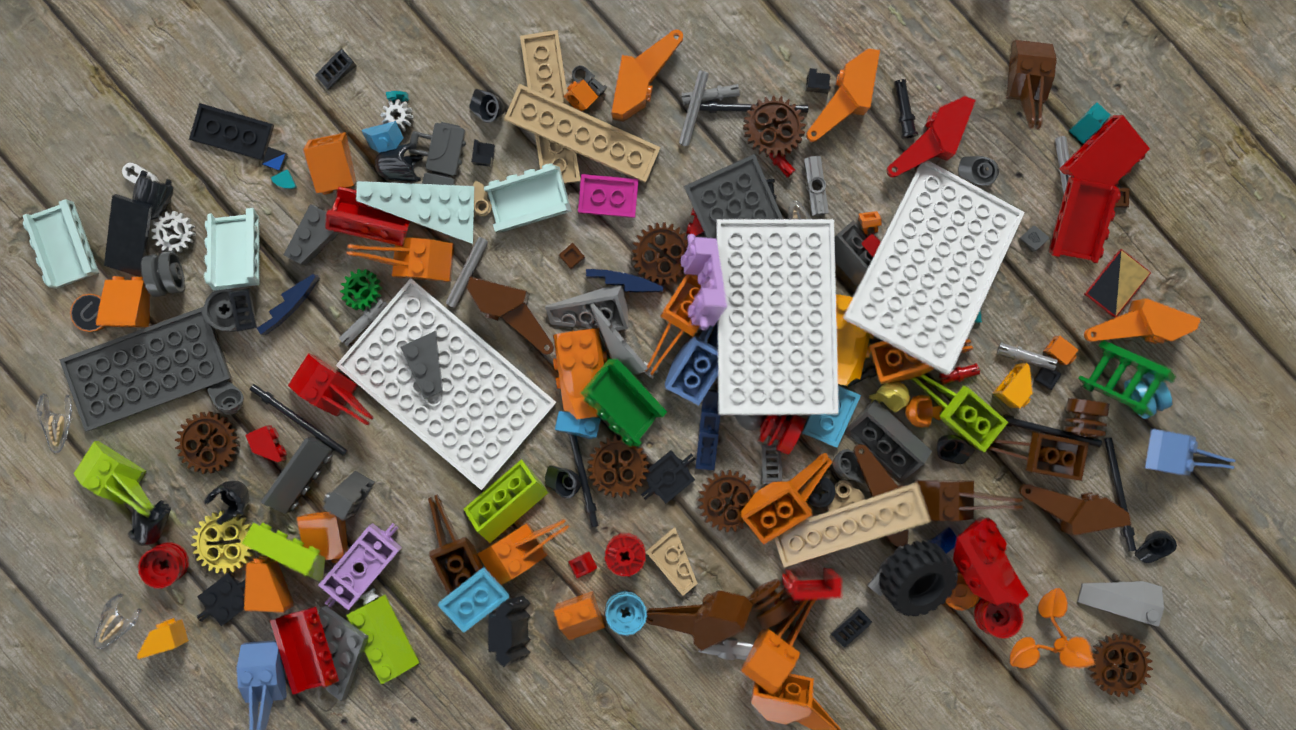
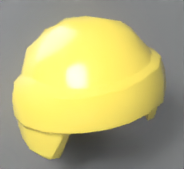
(893, 395)

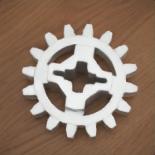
(177, 225)

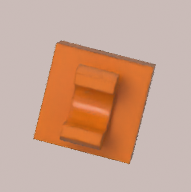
(870, 219)

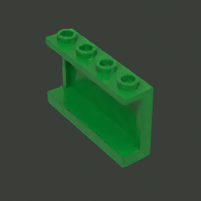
(622, 401)

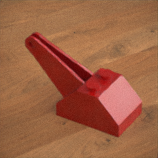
(941, 137)
(327, 388)

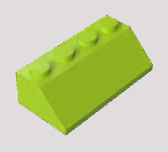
(505, 501)
(286, 551)
(387, 642)

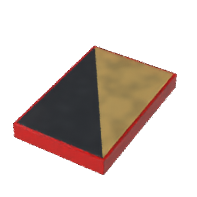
(1117, 283)

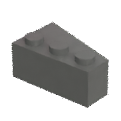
(310, 237)
(348, 496)

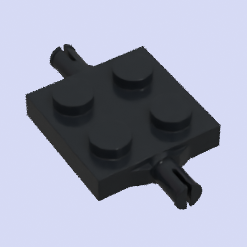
(668, 476)
(223, 599)

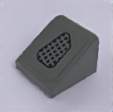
(1034, 238)

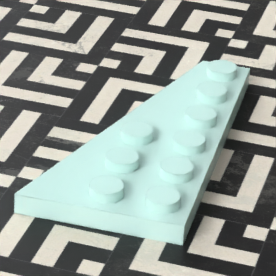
(430, 205)

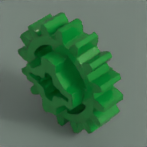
(360, 289)

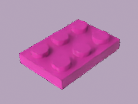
(608, 196)

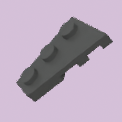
(424, 363)

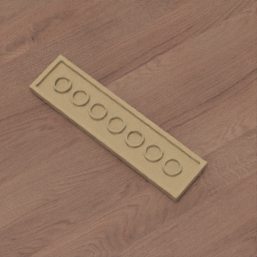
(546, 75)
(581, 133)
(853, 525)

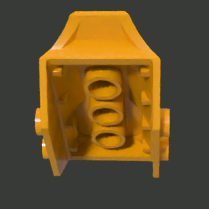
(851, 344)

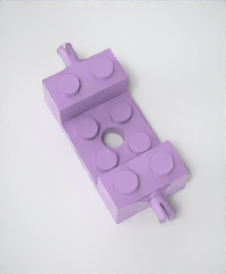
(703, 260)
(372, 549)

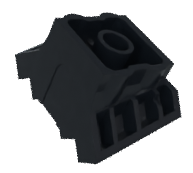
(509, 631)

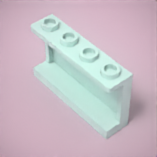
(528, 198)
(60, 245)
(232, 251)

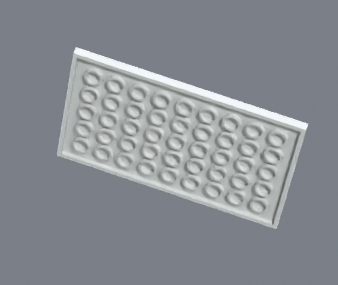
(934, 266)
(778, 318)
(484, 399)

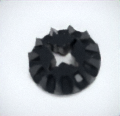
(826, 498)

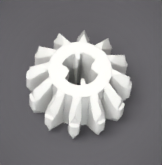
(398, 108)

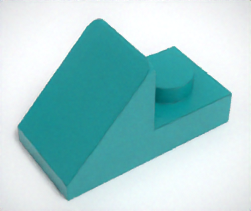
(1089, 123)

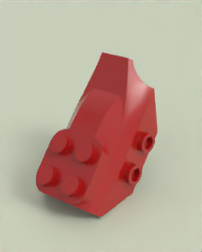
(985, 566)

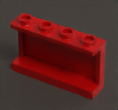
(1107, 153)
(1084, 219)
(364, 221)
(823, 588)
(304, 650)

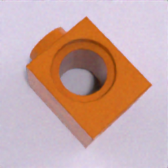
(580, 95)
(1061, 350)

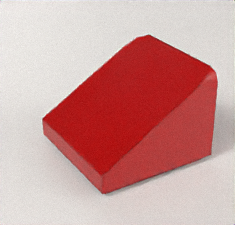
(871, 244)
(582, 564)

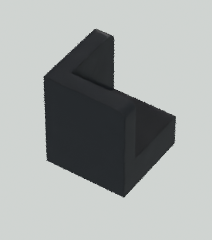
(817, 82)
(483, 154)

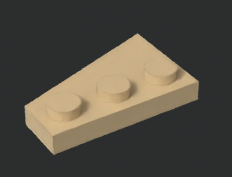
(673, 561)

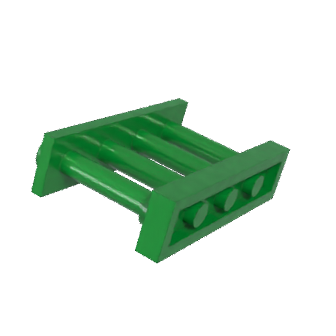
(1126, 359)

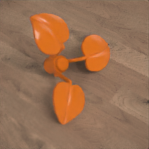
(1073, 653)

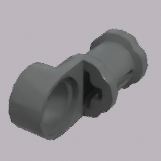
(590, 80)

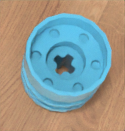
(630, 622)

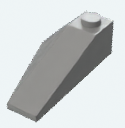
(577, 310)
(616, 345)
(1129, 599)

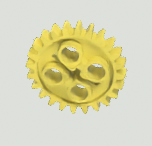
(225, 559)

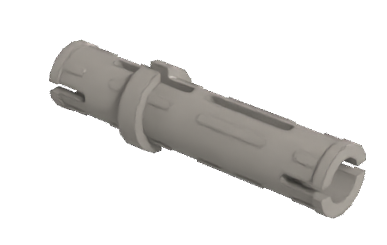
(714, 94)
(368, 316)
(1027, 356)

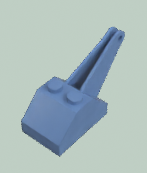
(695, 367)
(1175, 451)
(260, 679)

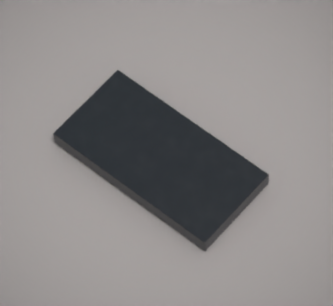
(231, 132)
(127, 234)

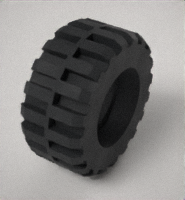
(918, 578)

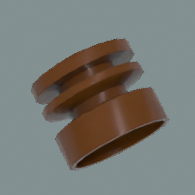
(1086, 417)
(772, 607)

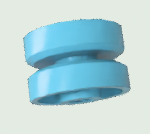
(1161, 399)

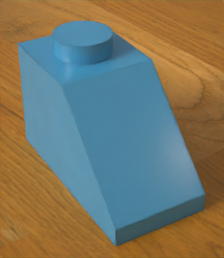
(383, 136)
(584, 427)

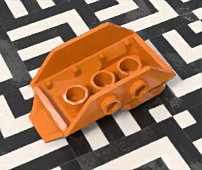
(577, 361)

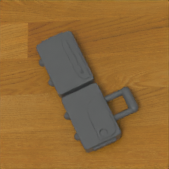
(443, 153)

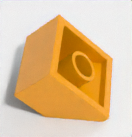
(1016, 387)
(165, 637)

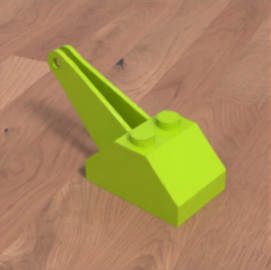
(967, 414)
(113, 477)

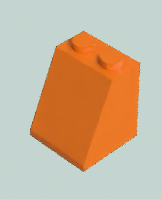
(330, 163)
(124, 303)
(324, 533)
(266, 586)
(579, 616)

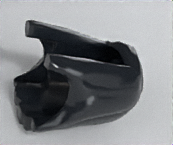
(396, 166)
(153, 193)
(233, 494)
(148, 529)

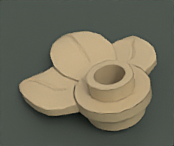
(480, 197)
(850, 497)

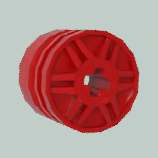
(783, 430)
(621, 543)
(153, 568)
(1005, 625)

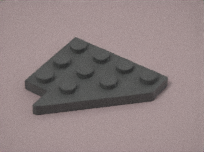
(346, 648)

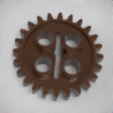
(768, 111)
(652, 268)
(220, 453)
(601, 469)
(713, 491)
(1137, 665)

